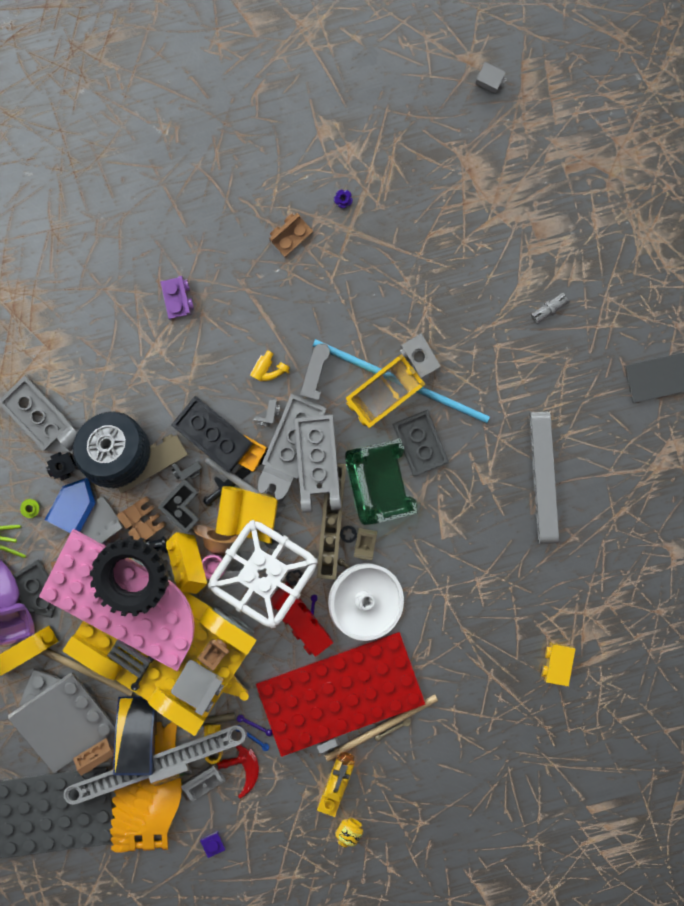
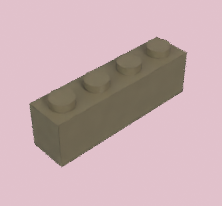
(160, 458)

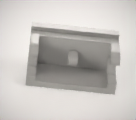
(203, 782)

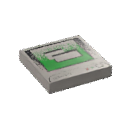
(170, 774)

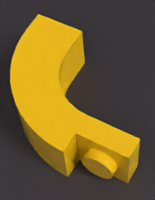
(26, 649)

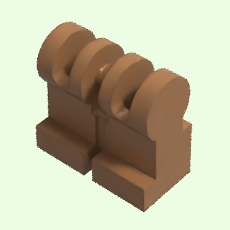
(132, 518)

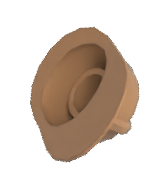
(214, 542)

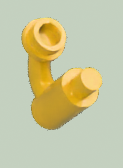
(260, 370)

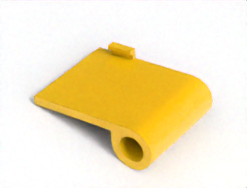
(240, 507)

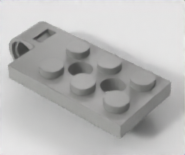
(54, 423)

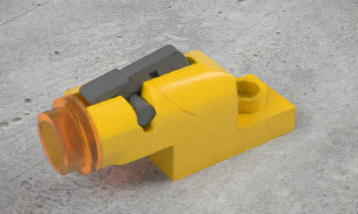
(336, 784)

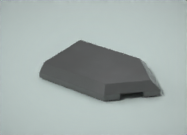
(30, 584)

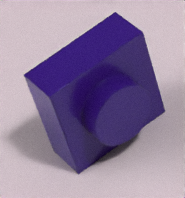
(212, 844)

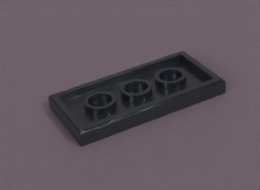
(212, 434)

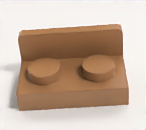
(290, 234)
(93, 757)

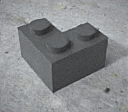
(176, 506)

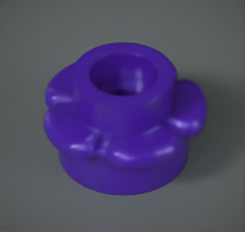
(348, 200)

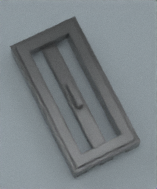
(124, 663)

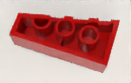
(303, 623)

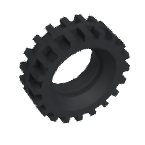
(120, 598)

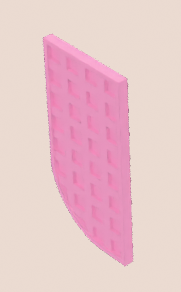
(160, 633)

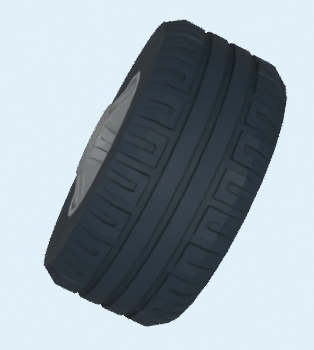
(111, 449)

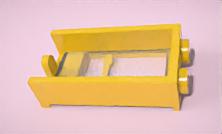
(384, 391)

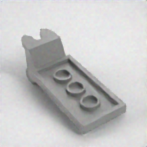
(281, 456)

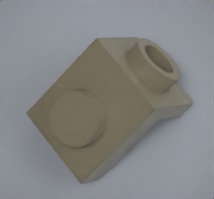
(365, 544)

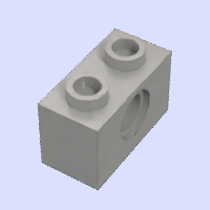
(419, 344)

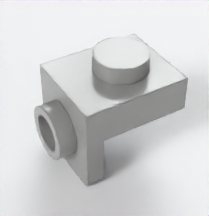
(272, 411)

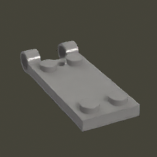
(317, 460)

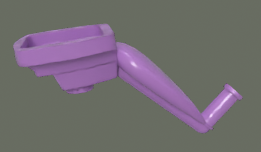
(15, 618)

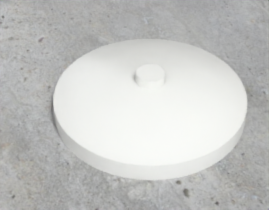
(366, 601)

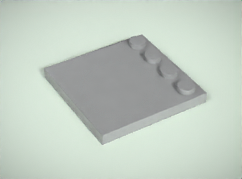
(62, 722)

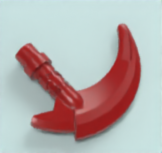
(250, 764)

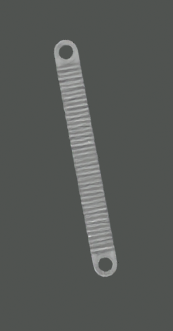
(162, 761)

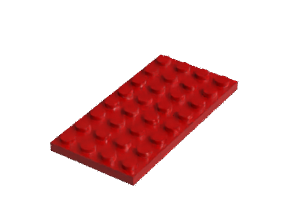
(340, 694)

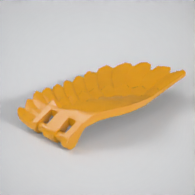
(145, 807)

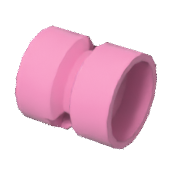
(210, 564)

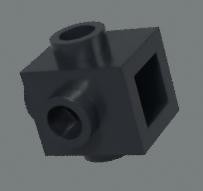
(67, 462)

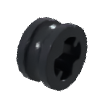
(353, 532)
(294, 582)

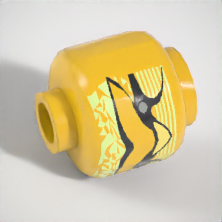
(349, 832)

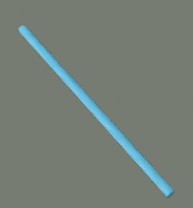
(423, 391)

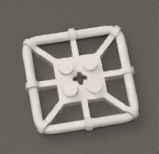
(250, 574)

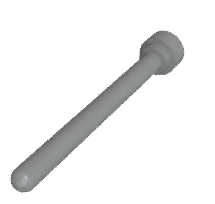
(239, 482)

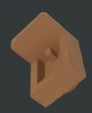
(213, 654)

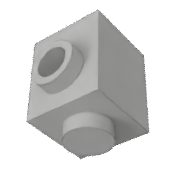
(491, 78)

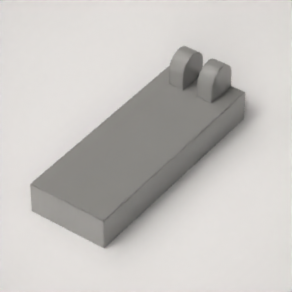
(328, 745)

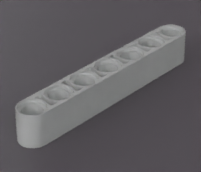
(544, 477)

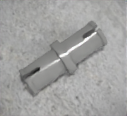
(550, 308)

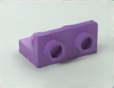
(176, 297)

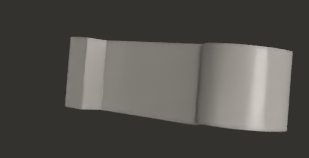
(319, 355)

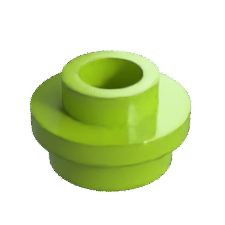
(36, 508)

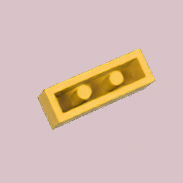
(186, 563)

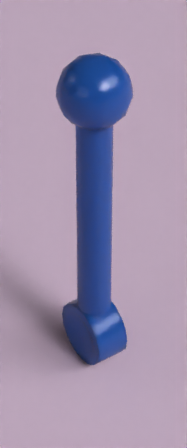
(265, 746)

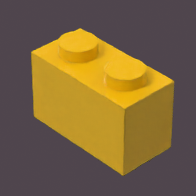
(558, 664)

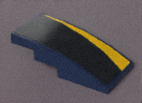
(134, 737)

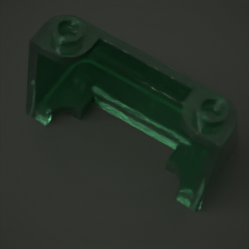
(379, 482)

